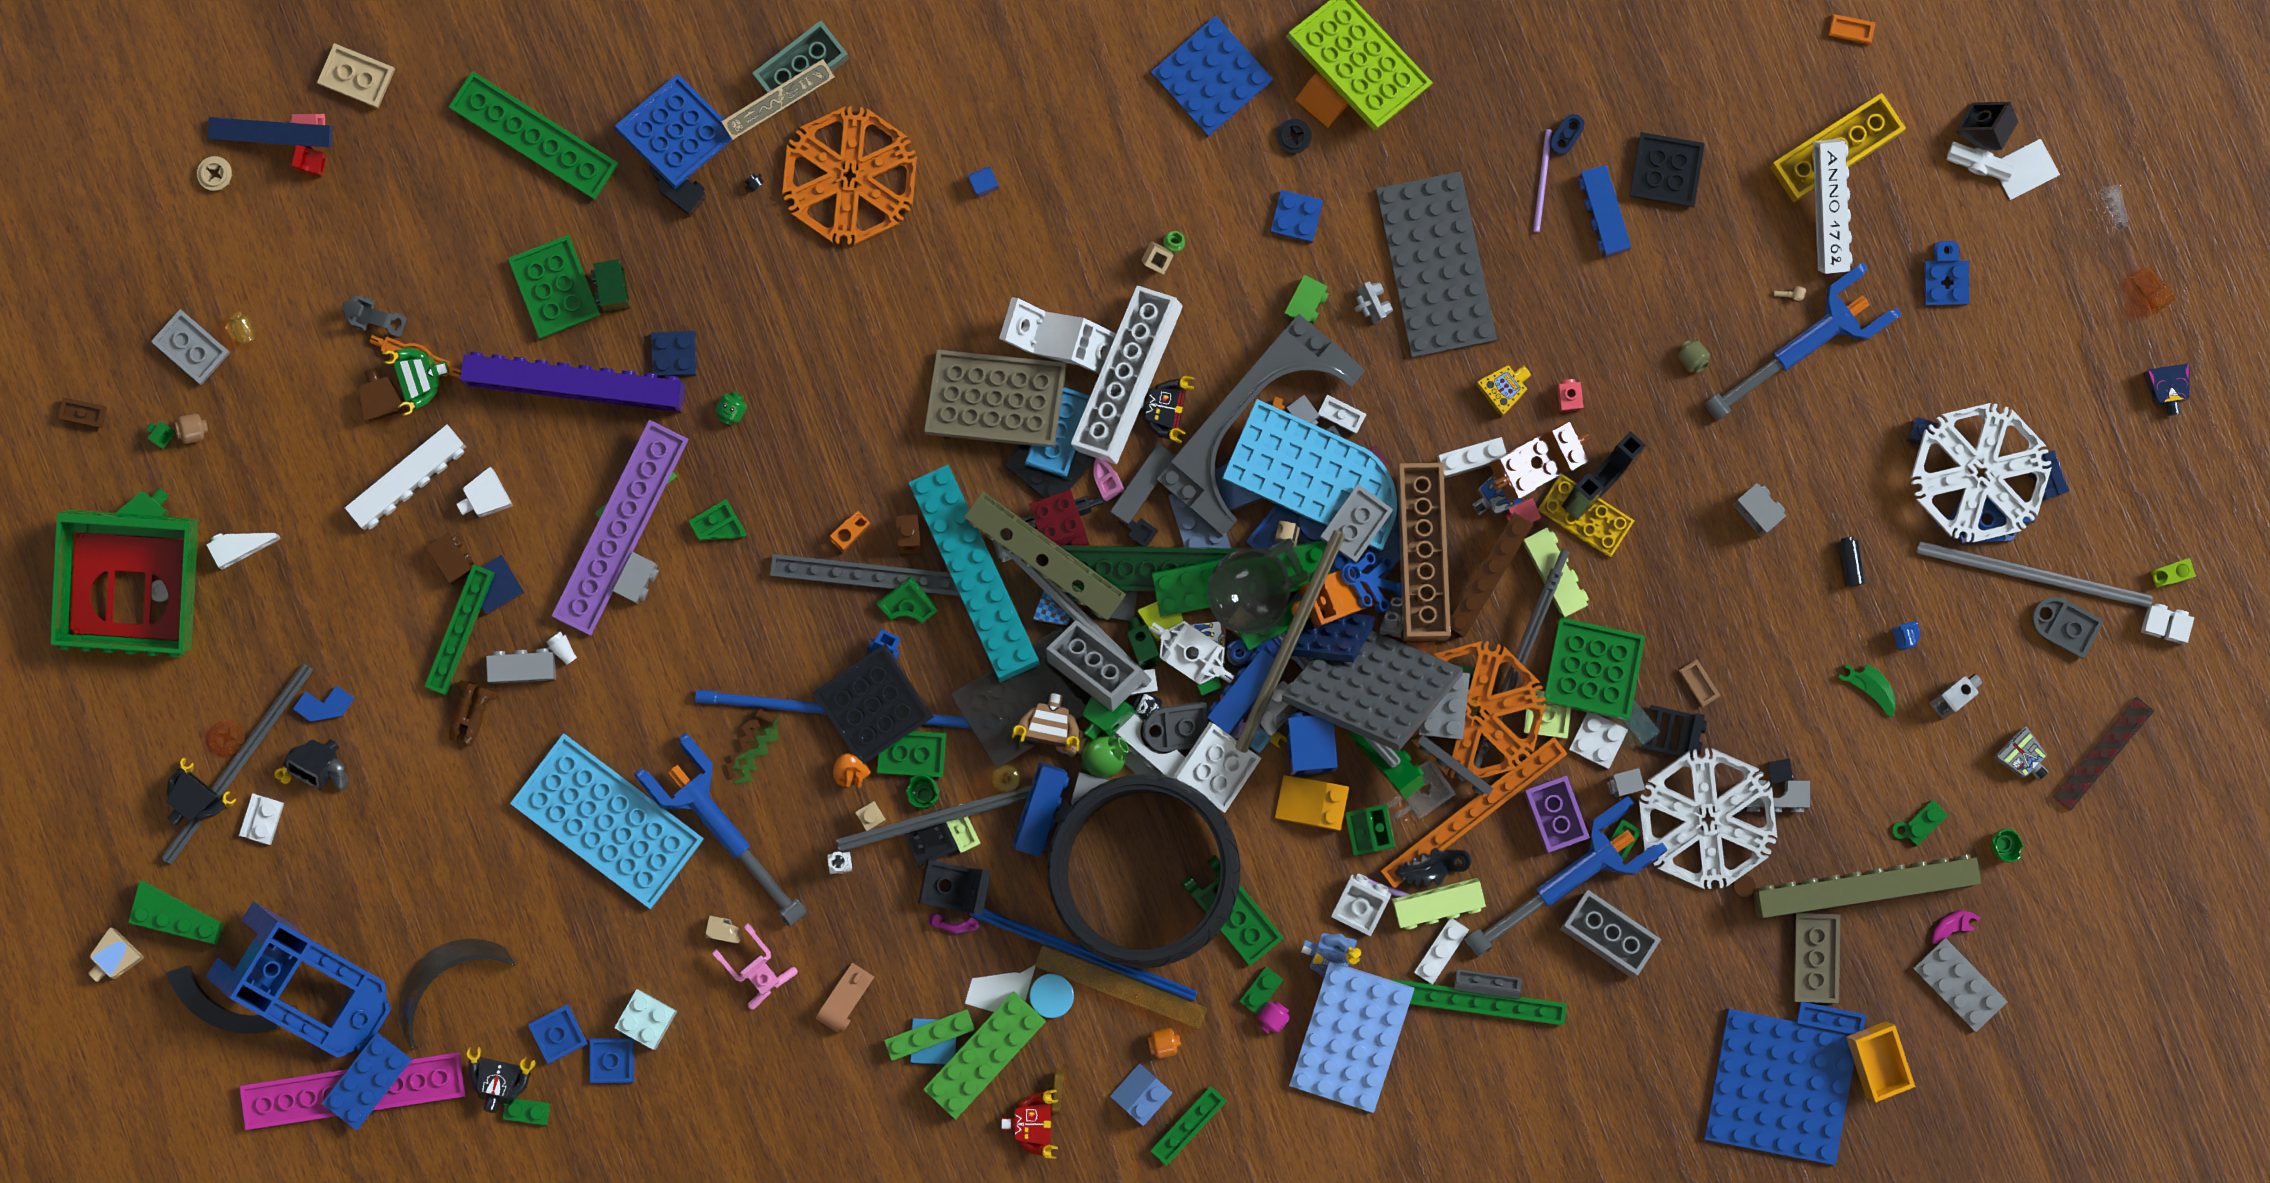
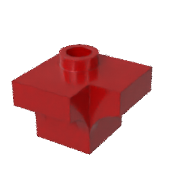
(308, 160)

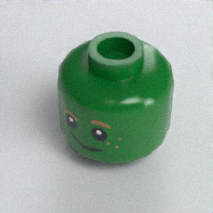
(731, 408)

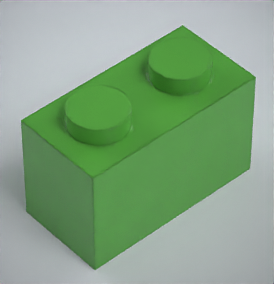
(1307, 299)

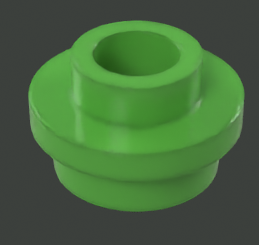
(1174, 236)

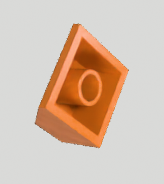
(1321, 100)

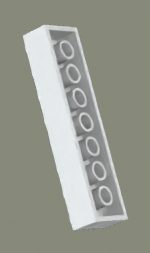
(1126, 374)

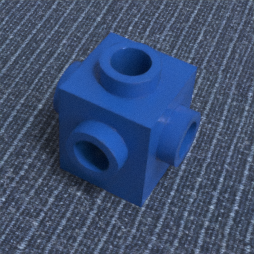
(885, 638)

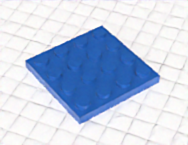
(1211, 76)
(675, 131)

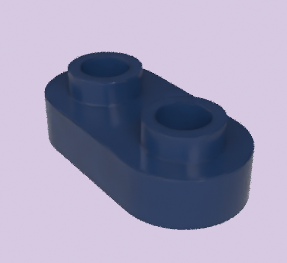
(1566, 134)

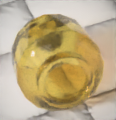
(241, 328)
(1011, 772)

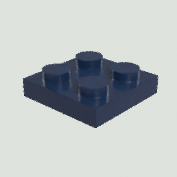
(674, 353)

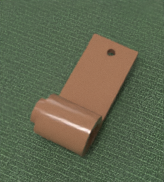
(844, 998)

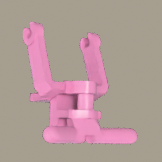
(758, 972)

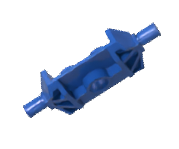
(1998, 520)

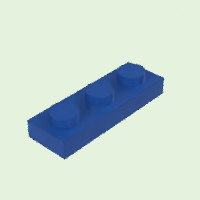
(1830, 1018)

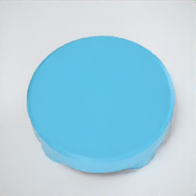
(1051, 995)

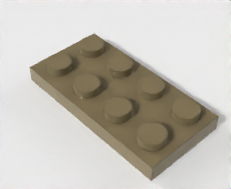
(1817, 958)

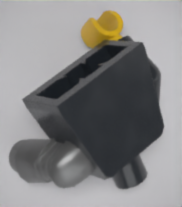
(314, 765)

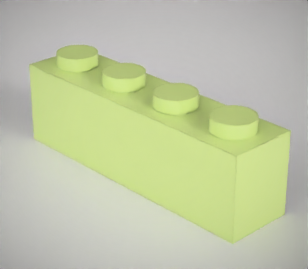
(1544, 554)
(1439, 903)

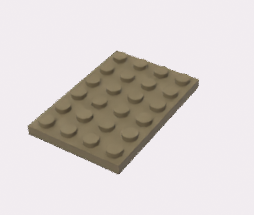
(995, 398)

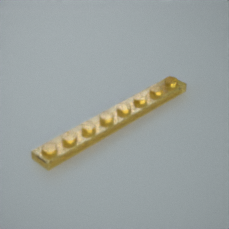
(1121, 987)

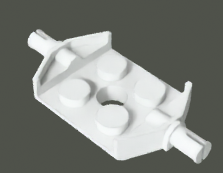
(1173, 651)

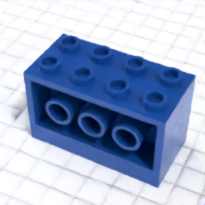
(1310, 745)

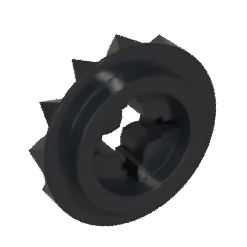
(1298, 127)

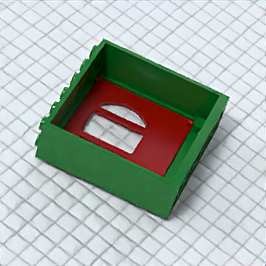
(95, 553)

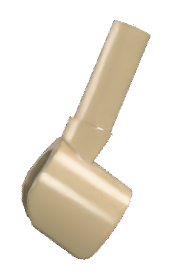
(1798, 293)

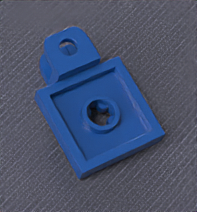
(1944, 266)

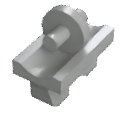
(1370, 304)
(1393, 619)

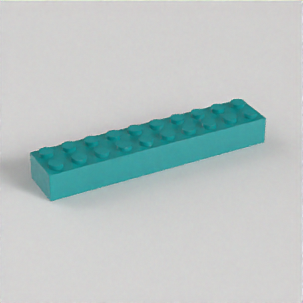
(974, 574)

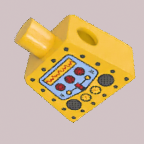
(1504, 387)

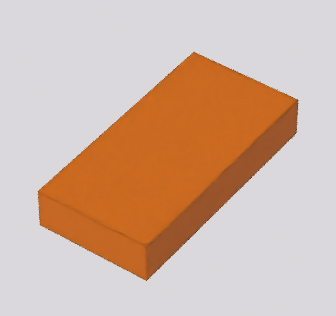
(1851, 29)

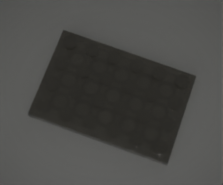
(997, 707)

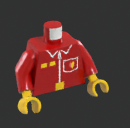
(1033, 1124)

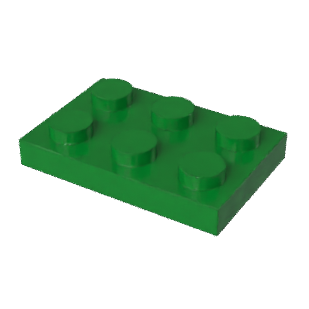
(915, 755)

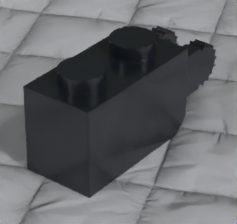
(686, 196)

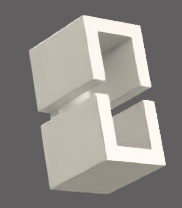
(2178, 627)

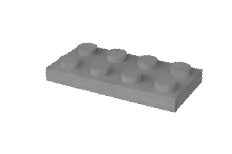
(1960, 984)

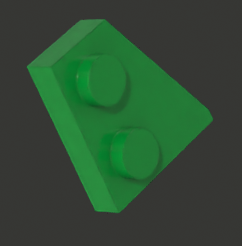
(718, 523)

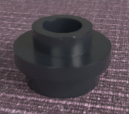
(753, 182)

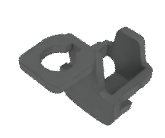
(364, 313)

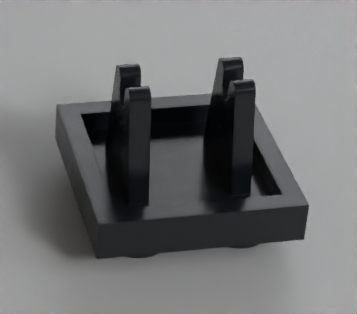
(931, 843)

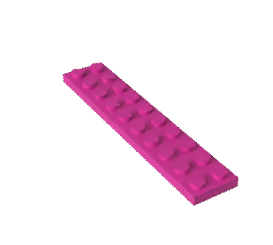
(302, 1097)

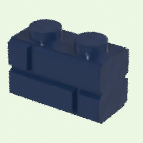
(2056, 482)

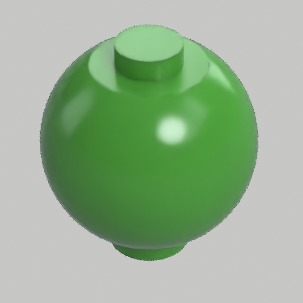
(1104, 756)

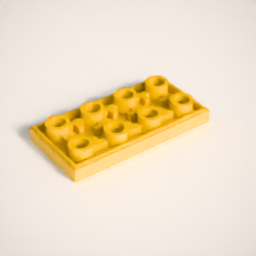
(1600, 526)

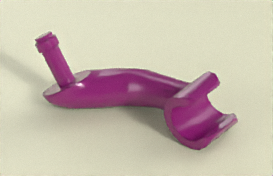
(966, 926)

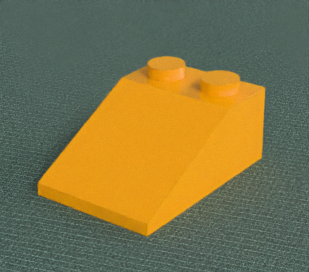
(1312, 802)

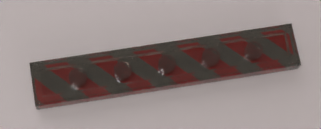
(2103, 753)

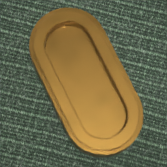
(1058, 1085)

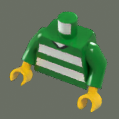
(417, 376)

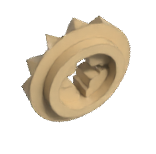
(214, 163)

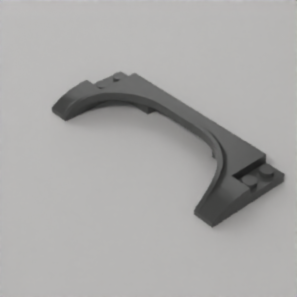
(1193, 469)

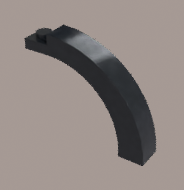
(199, 1003)

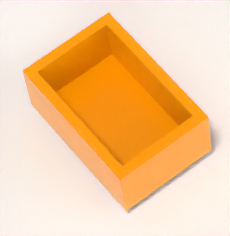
(1880, 1061)

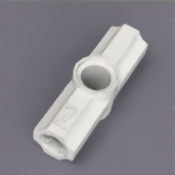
(1980, 161)
(839, 863)

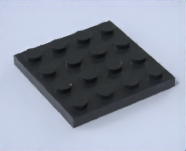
(873, 704)

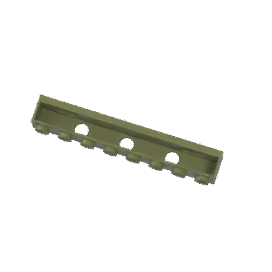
(1029, 543)

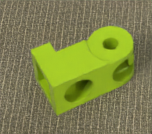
(2173, 573)

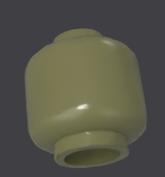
(1694, 356)

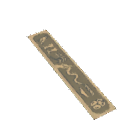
(777, 99)

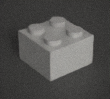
(1759, 509)

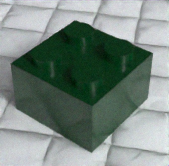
(611, 285)

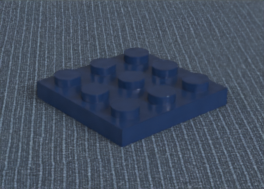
(1335, 640)

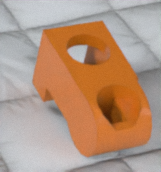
(849, 531)

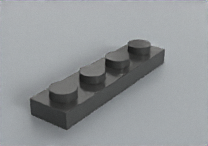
(1446, 761)

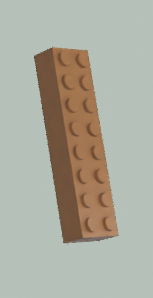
(1423, 552)

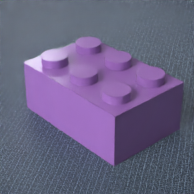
(1556, 814)

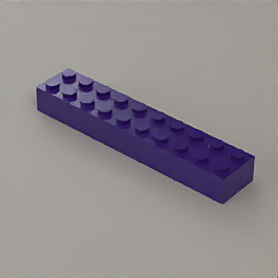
(573, 383)

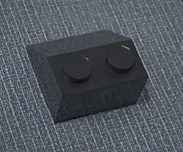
(1988, 124)

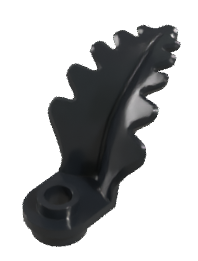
(1434, 867)

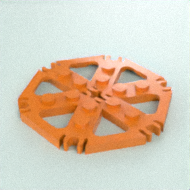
(831, 183)
(1495, 705)

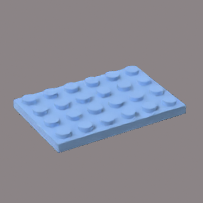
(1351, 1036)

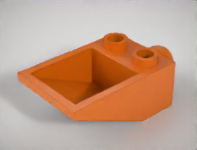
(1334, 600)

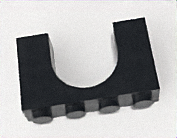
(1594, 486)

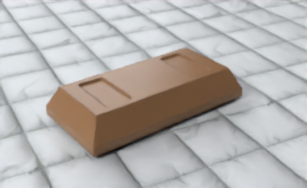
(1699, 683)

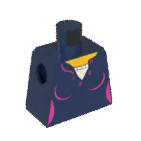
(2169, 386)

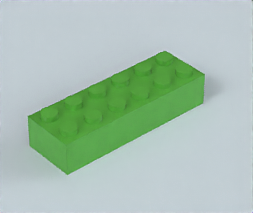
(984, 1055)

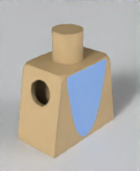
(113, 956)

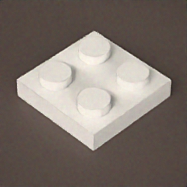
(1598, 740)

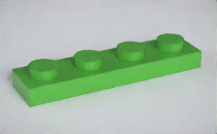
(929, 1035)

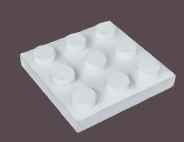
(1217, 767)

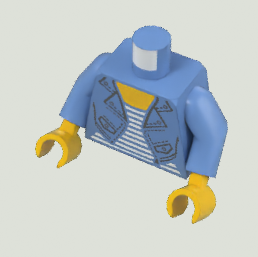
(1331, 948)

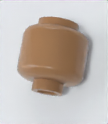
(190, 428)

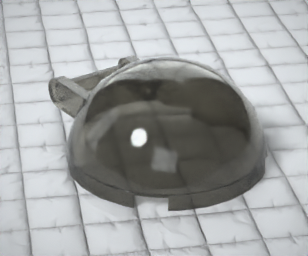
(1253, 587)

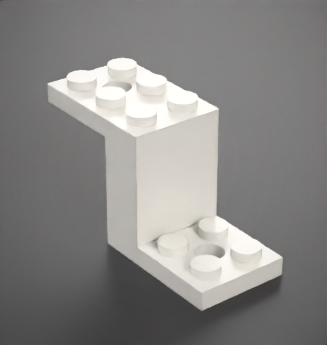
(1056, 336)

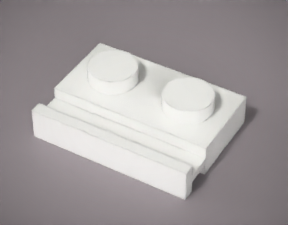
(261, 819)

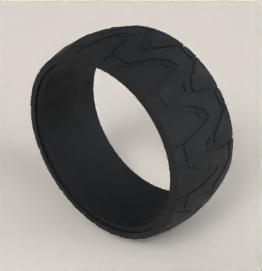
(1059, 861)

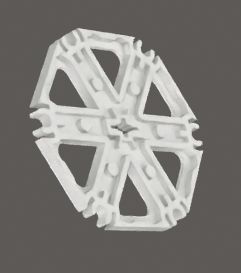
(2000, 467)
(1725, 807)

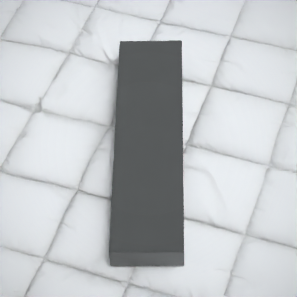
(1142, 484)

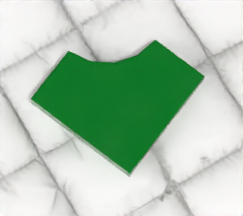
(909, 601)

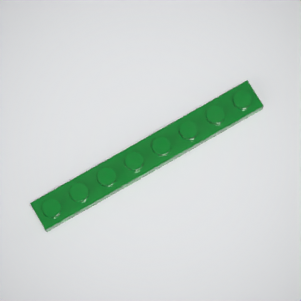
(1486, 1004)

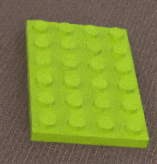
(1359, 60)

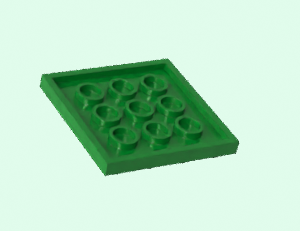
(1594, 669)

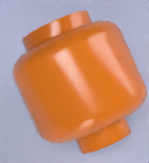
(1164, 1043)

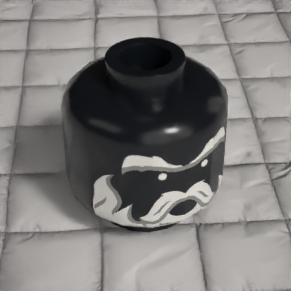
(1145, 704)

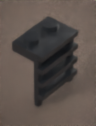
(1689, 735)

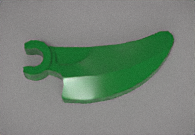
(1874, 684)

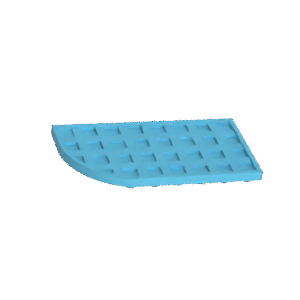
(1306, 467)

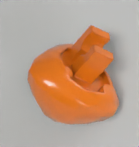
(849, 771)

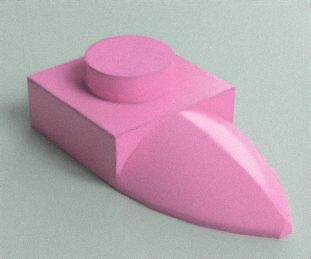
(1107, 480)

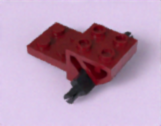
(1060, 517)

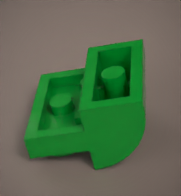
(1370, 830)

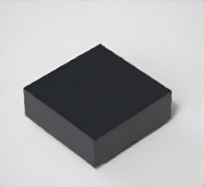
(1780, 771)

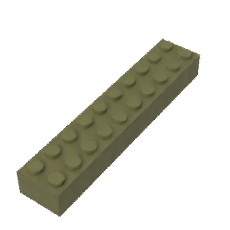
(1866, 888)

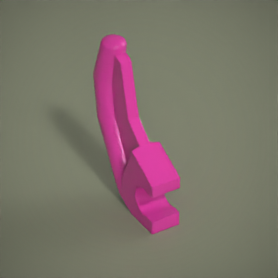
(1954, 922)

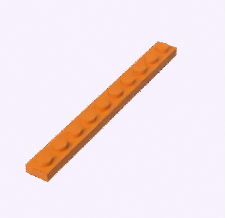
(1480, 807)

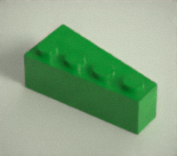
(166, 913)

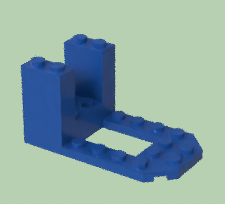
(271, 964)

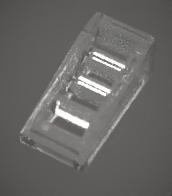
(2114, 201)

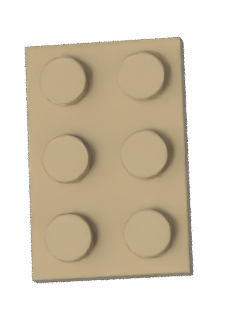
(356, 75)

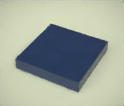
(503, 585)

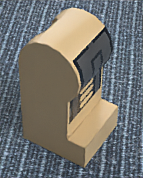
(1287, 530)

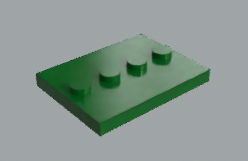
(554, 287)

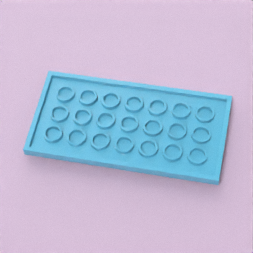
(607, 821)

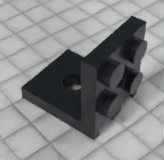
(966, 887)

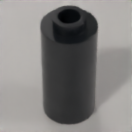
(1851, 562)

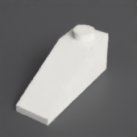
(232, 548)

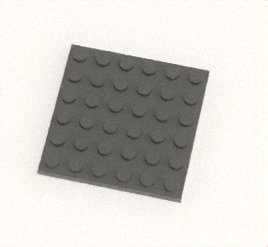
(1378, 695)

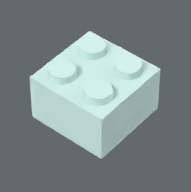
(645, 1019)

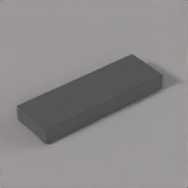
(1487, 983)

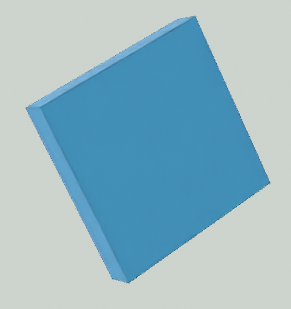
(936, 1054)

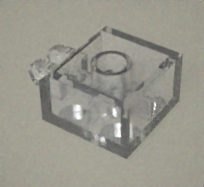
(1422, 804)

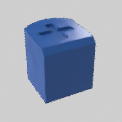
(983, 181)

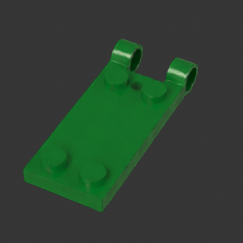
(1246, 926)

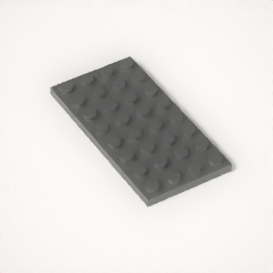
(1436, 264)

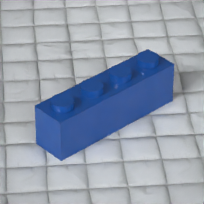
(1604, 210)
(1243, 694)
(1040, 809)

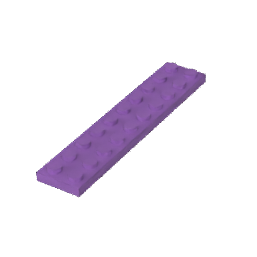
(620, 527)

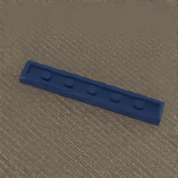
(270, 132)

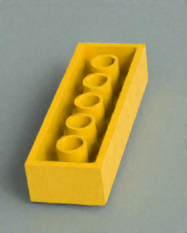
(1862, 131)

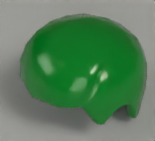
(922, 791)
(2006, 845)

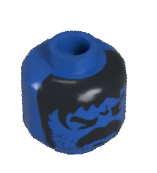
(1233, 660)

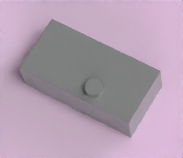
(1094, 665)
(1610, 934)

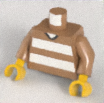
(1049, 725)

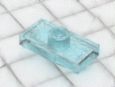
(1641, 725)

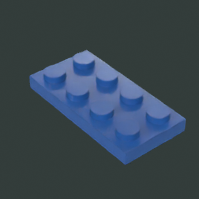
(367, 1081)

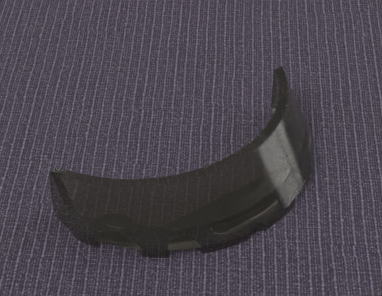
(436, 963)

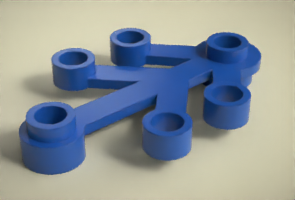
(1353, 575)

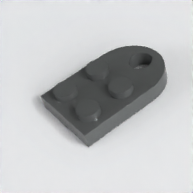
(2068, 625)
(1178, 726)

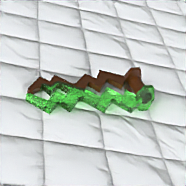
(772, 735)

